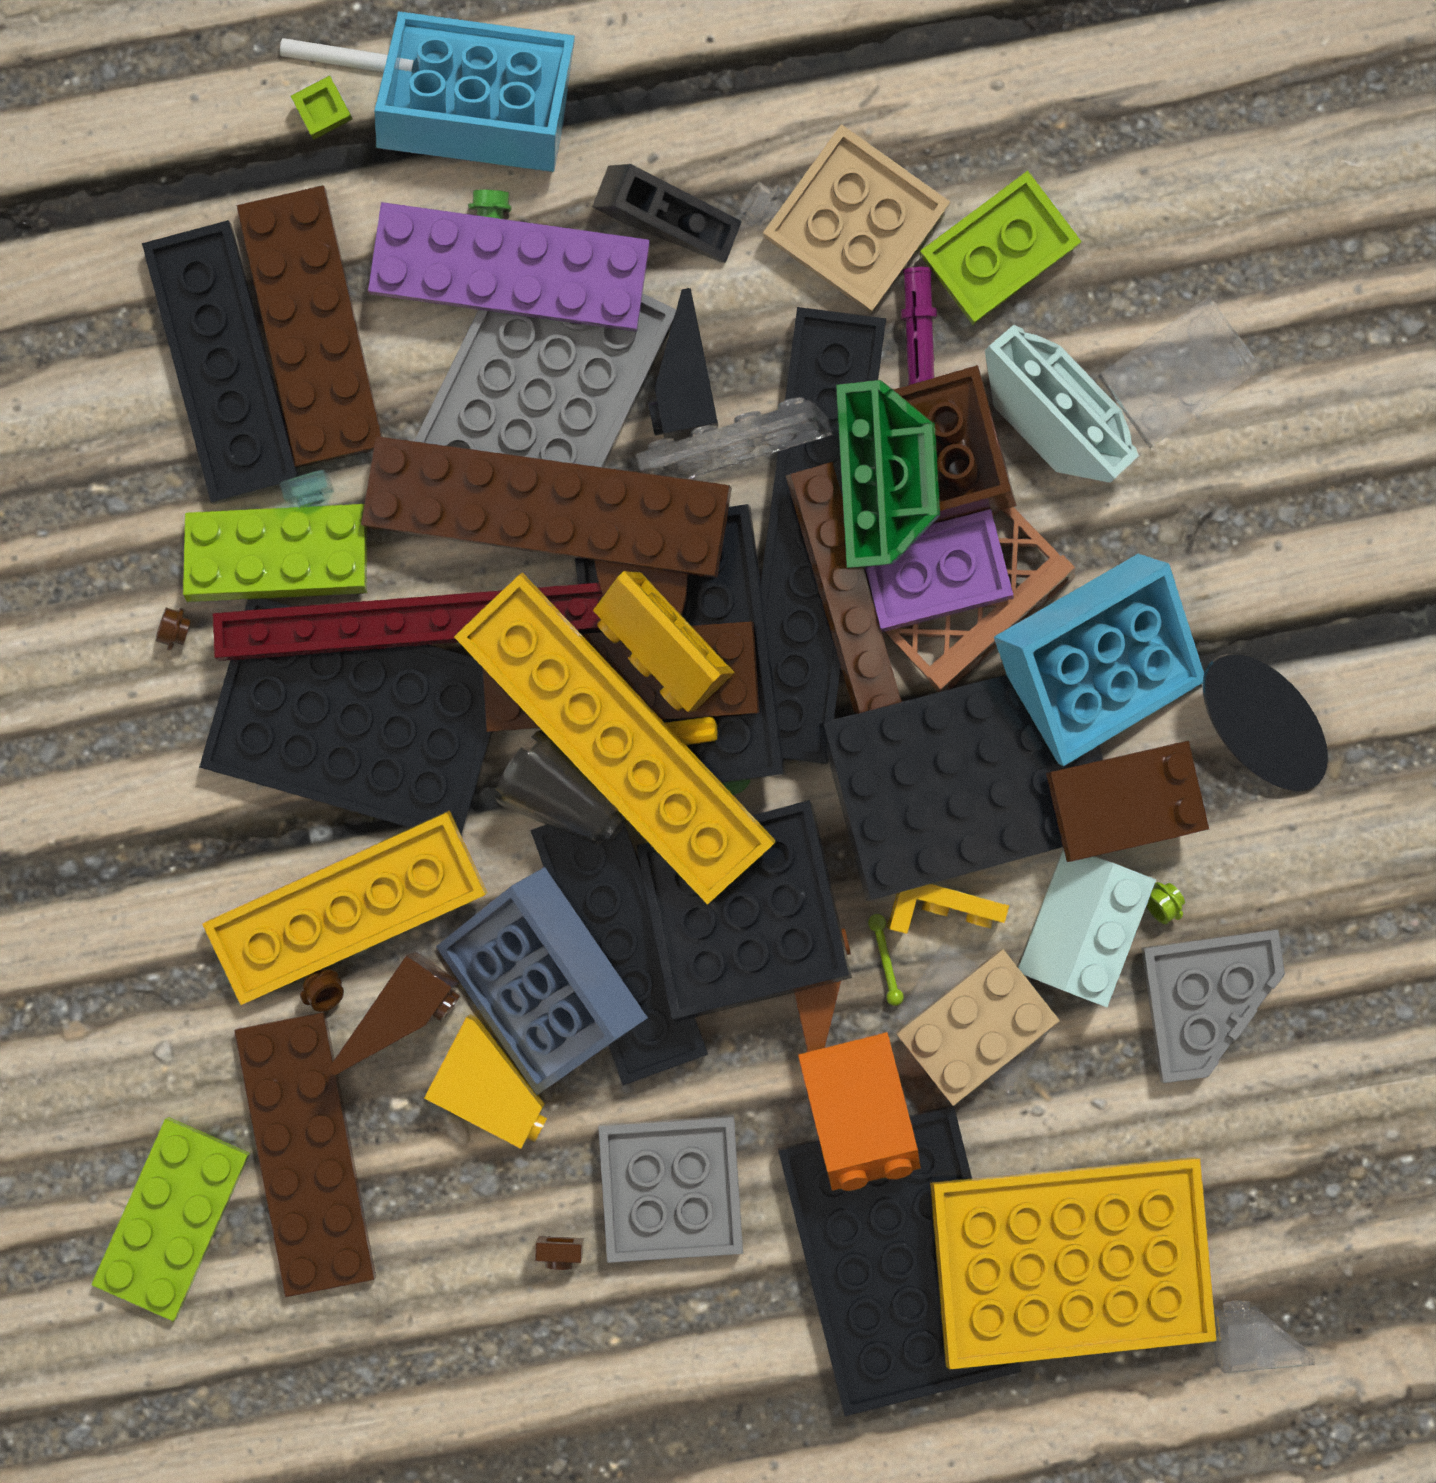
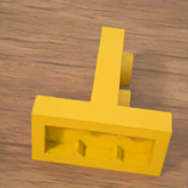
(939, 901)

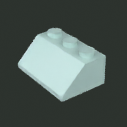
(1086, 927)

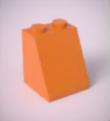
(860, 1112)

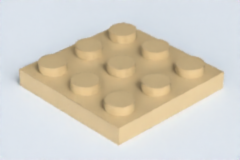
(856, 218)

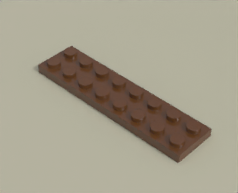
(547, 506)

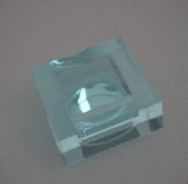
(307, 489)

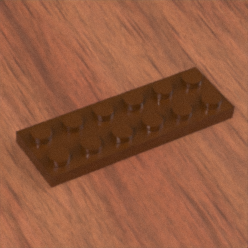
(310, 326)
(735, 697)
(305, 1154)

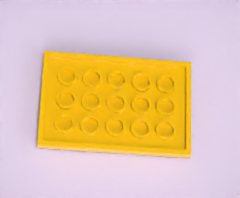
(1073, 1262)

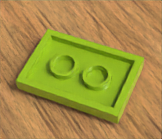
(1000, 247)

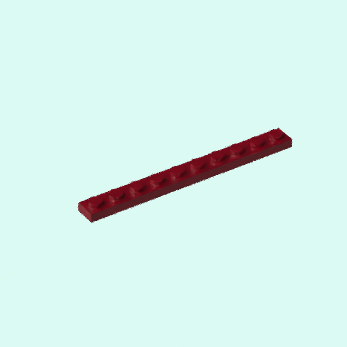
(376, 623)

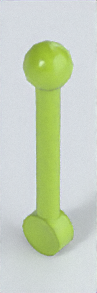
(877, 924)

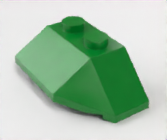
(885, 473)

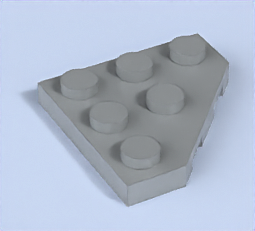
(1206, 996)

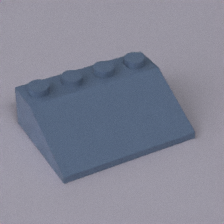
(540, 980)

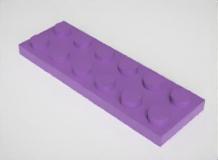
(509, 267)

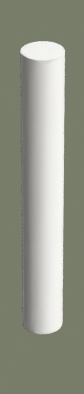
(338, 56)

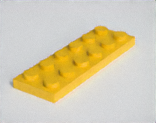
(345, 908)

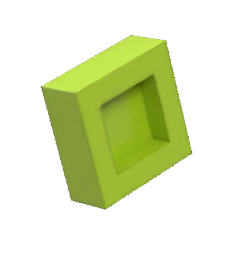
(321, 107)

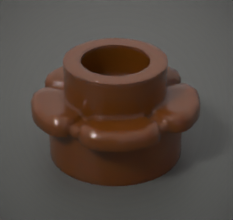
(172, 628)
(322, 990)

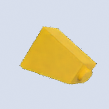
(486, 1087)

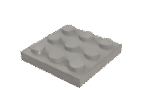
(670, 1189)

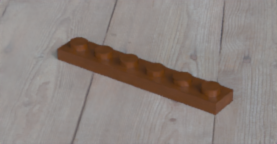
(843, 590)

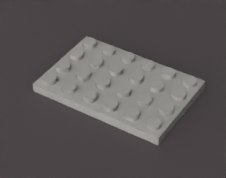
(545, 385)

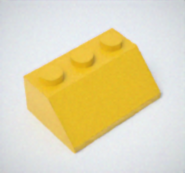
(661, 641)

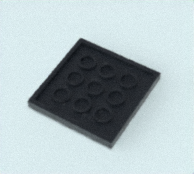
(758, 937)

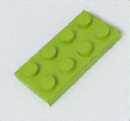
(275, 553)
(170, 1219)

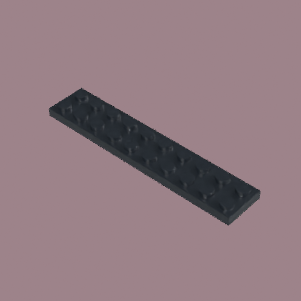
(825, 352)

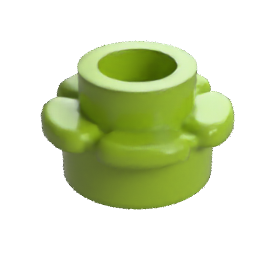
(1165, 903)

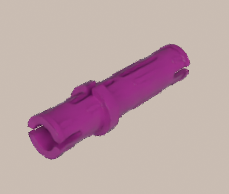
(919, 323)

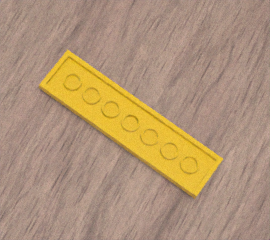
(614, 738)

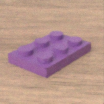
(943, 573)

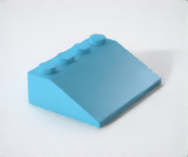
(474, 91)
(1102, 656)

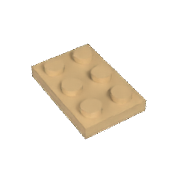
(977, 1026)

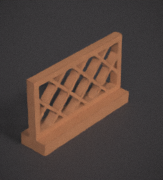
(979, 641)

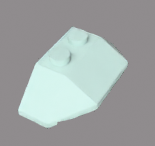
(1058, 407)

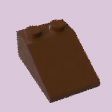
(967, 443)
(1127, 801)
(408, 1002)

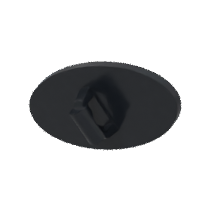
(1265, 722)

